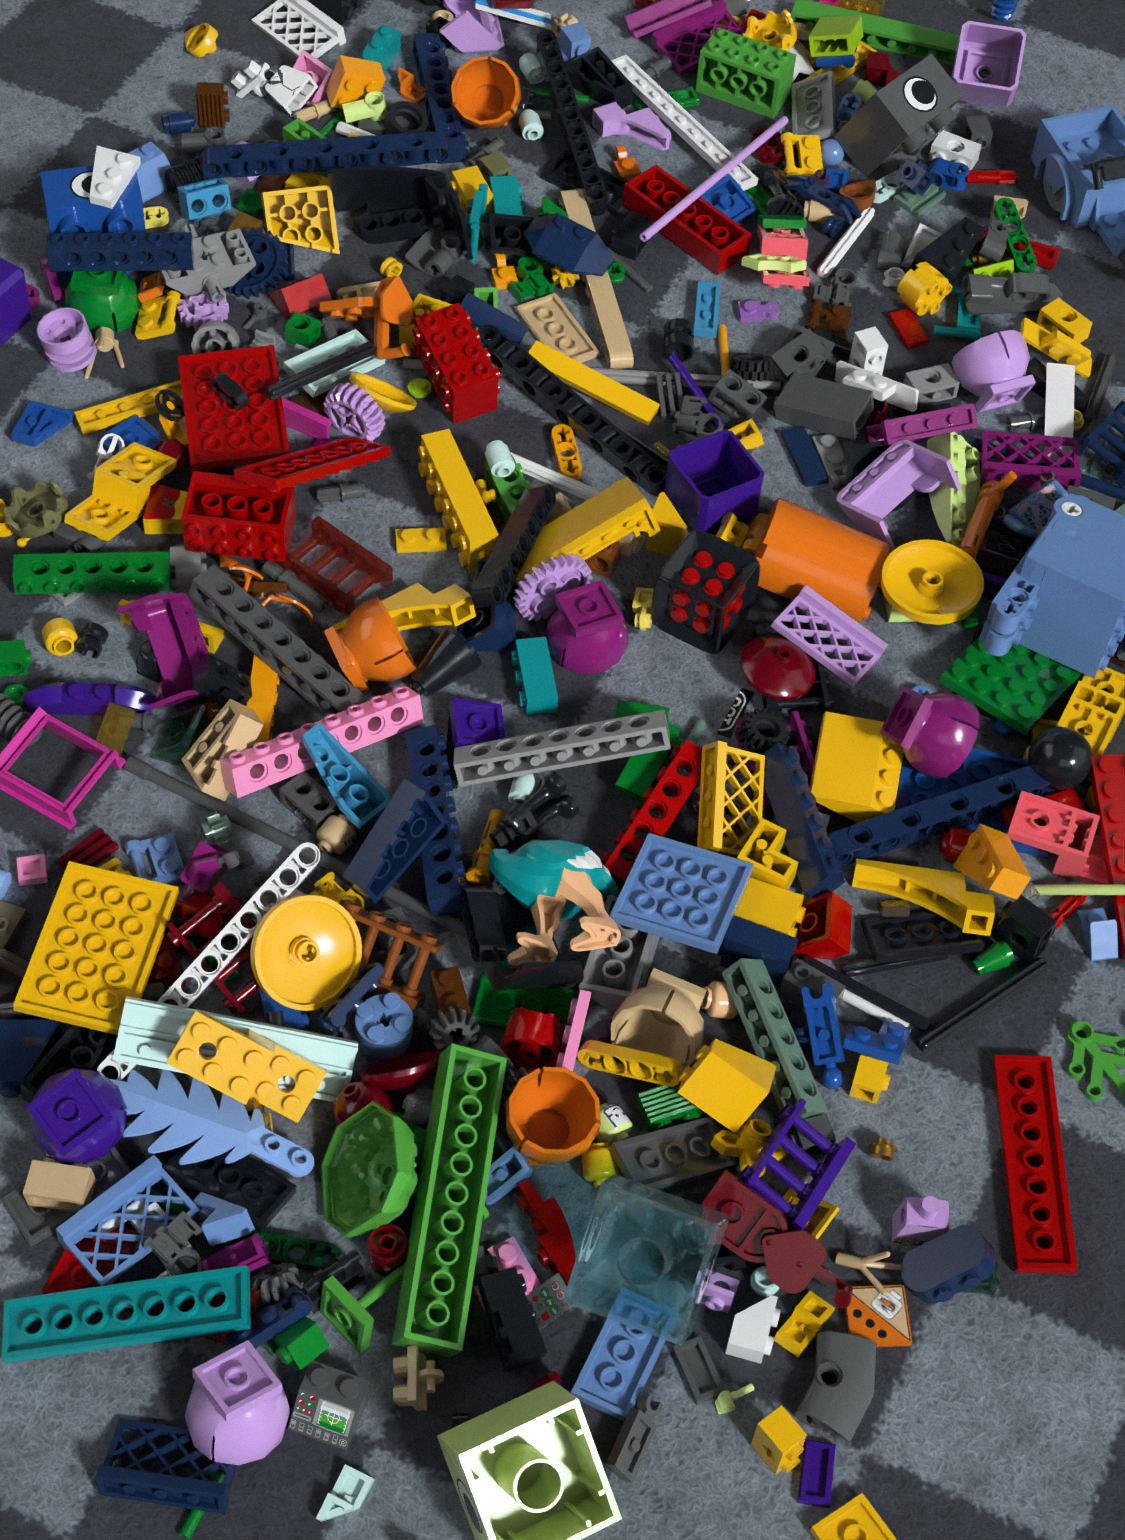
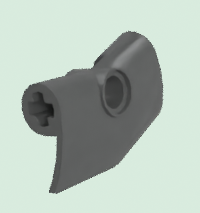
(438, 251)
(851, 1365)

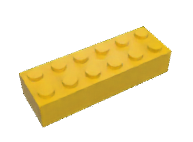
(456, 498)

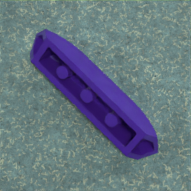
(87, 698)

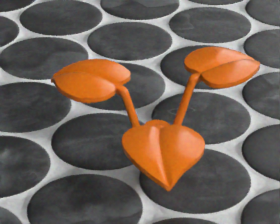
(231, 563)

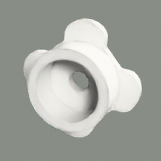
(893, 277)

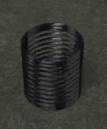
(197, 161)

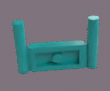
(477, 208)
(966, 325)

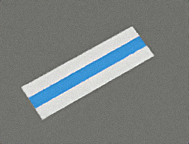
(528, 16)

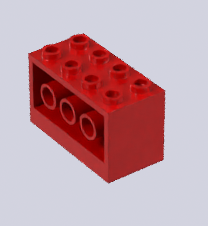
(237, 519)

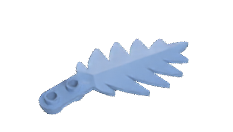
(200, 1118)

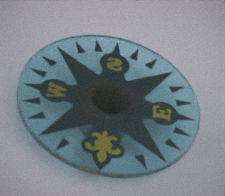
(1104, 471)

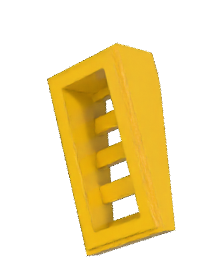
(748, 427)

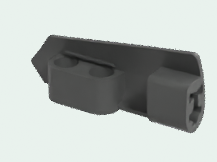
(1012, 294)

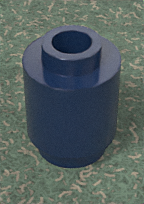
(178, 122)

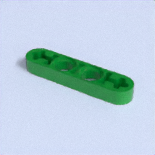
(1016, 237)

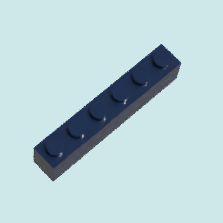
(798, 814)

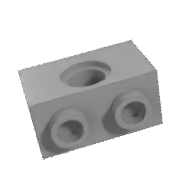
(933, 383)

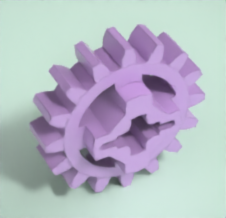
(201, 309)

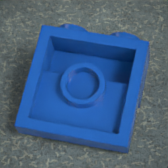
(730, 199)

